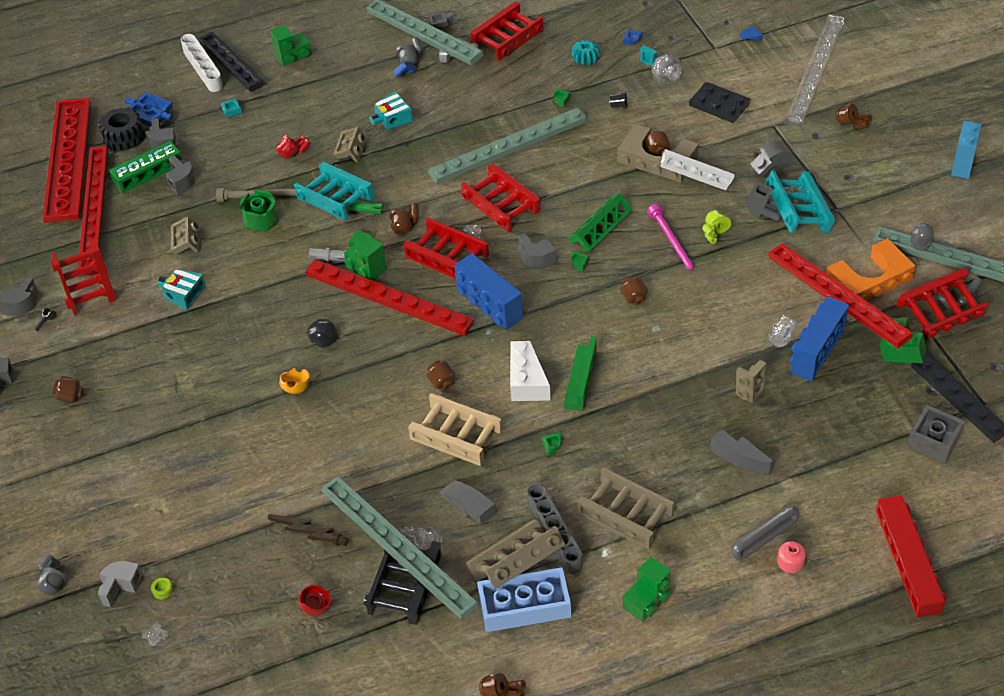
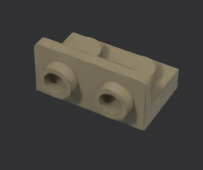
(350, 144)
(184, 235)
(751, 382)

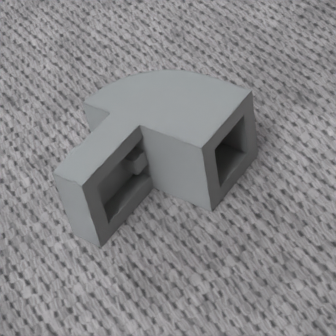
(116, 577)

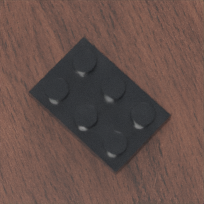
(719, 102)

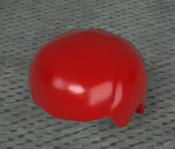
(314, 600)

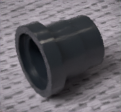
(619, 100)

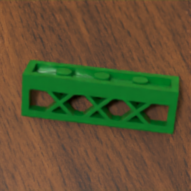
(595, 218)
(581, 375)

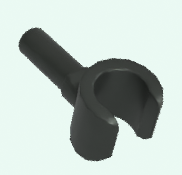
(46, 314)

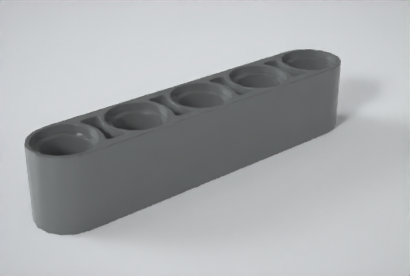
(552, 518)

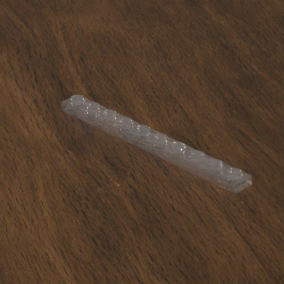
(814, 71)

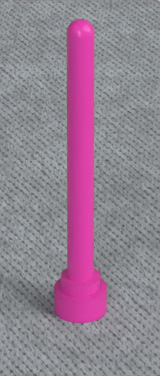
(656, 213)

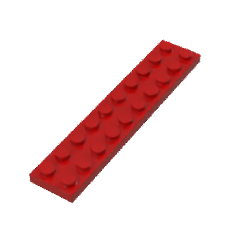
(67, 160)

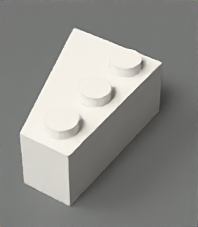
(526, 374)

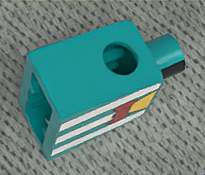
(391, 112)
(182, 287)

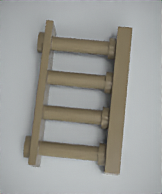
(624, 525)
(515, 553)

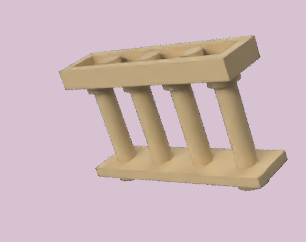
(455, 445)

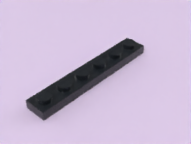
(231, 61)
(960, 398)

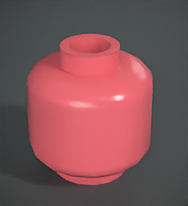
(791, 557)

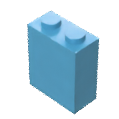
(966, 149)

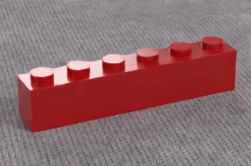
(910, 556)

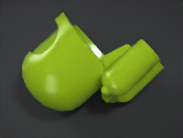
(715, 224)

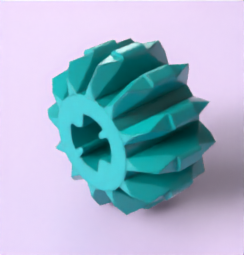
(585, 52)

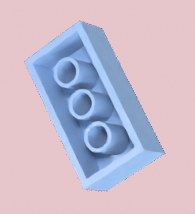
(525, 600)

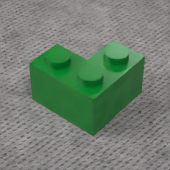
(289, 47)
(366, 258)
(910, 352)
(649, 590)

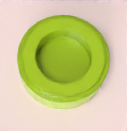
(162, 588)

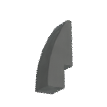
(740, 453)
(469, 501)

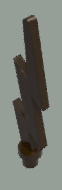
(317, 532)

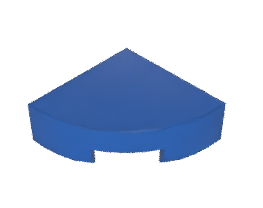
(751, 33)
(632, 37)
(404, 68)

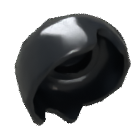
(322, 332)

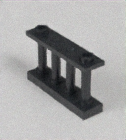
(418, 591)

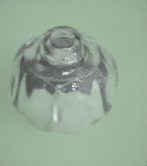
(668, 67)

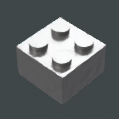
(935, 434)

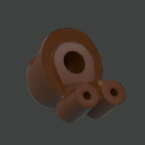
(849, 115)
(402, 220)
(499, 686)

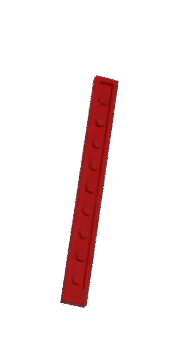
(93, 201)
(827, 286)
(390, 297)

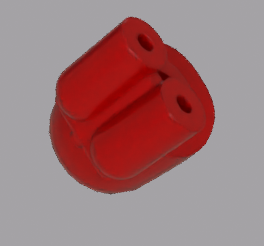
(288, 147)

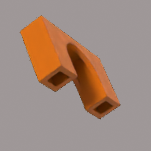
(889, 258)

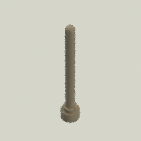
(222, 195)

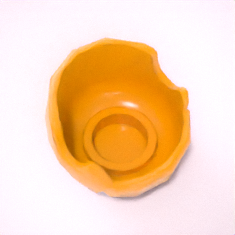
(294, 381)

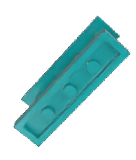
(337, 178)
(810, 193)

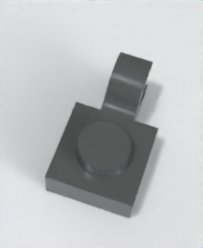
(441, 20)

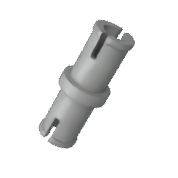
(327, 254)

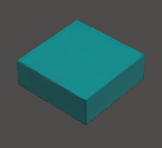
(647, 55)
(231, 108)

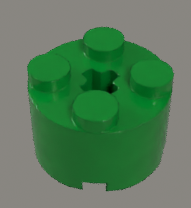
(259, 210)

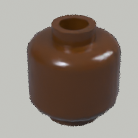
(657, 143)
(634, 290)
(441, 375)
(67, 389)

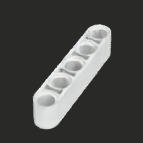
(201, 63)

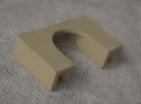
(632, 153)

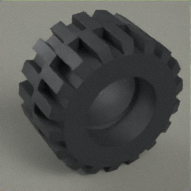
(121, 129)

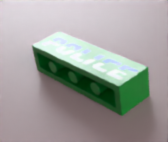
(144, 167)

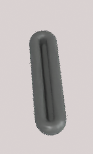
(764, 532)

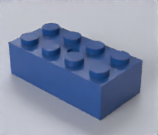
(488, 291)
(819, 338)

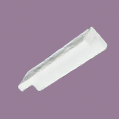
(696, 170)

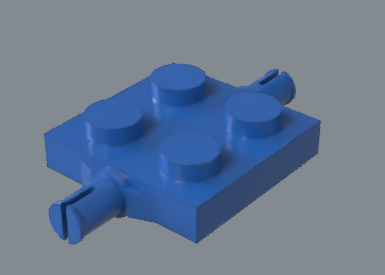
(150, 107)

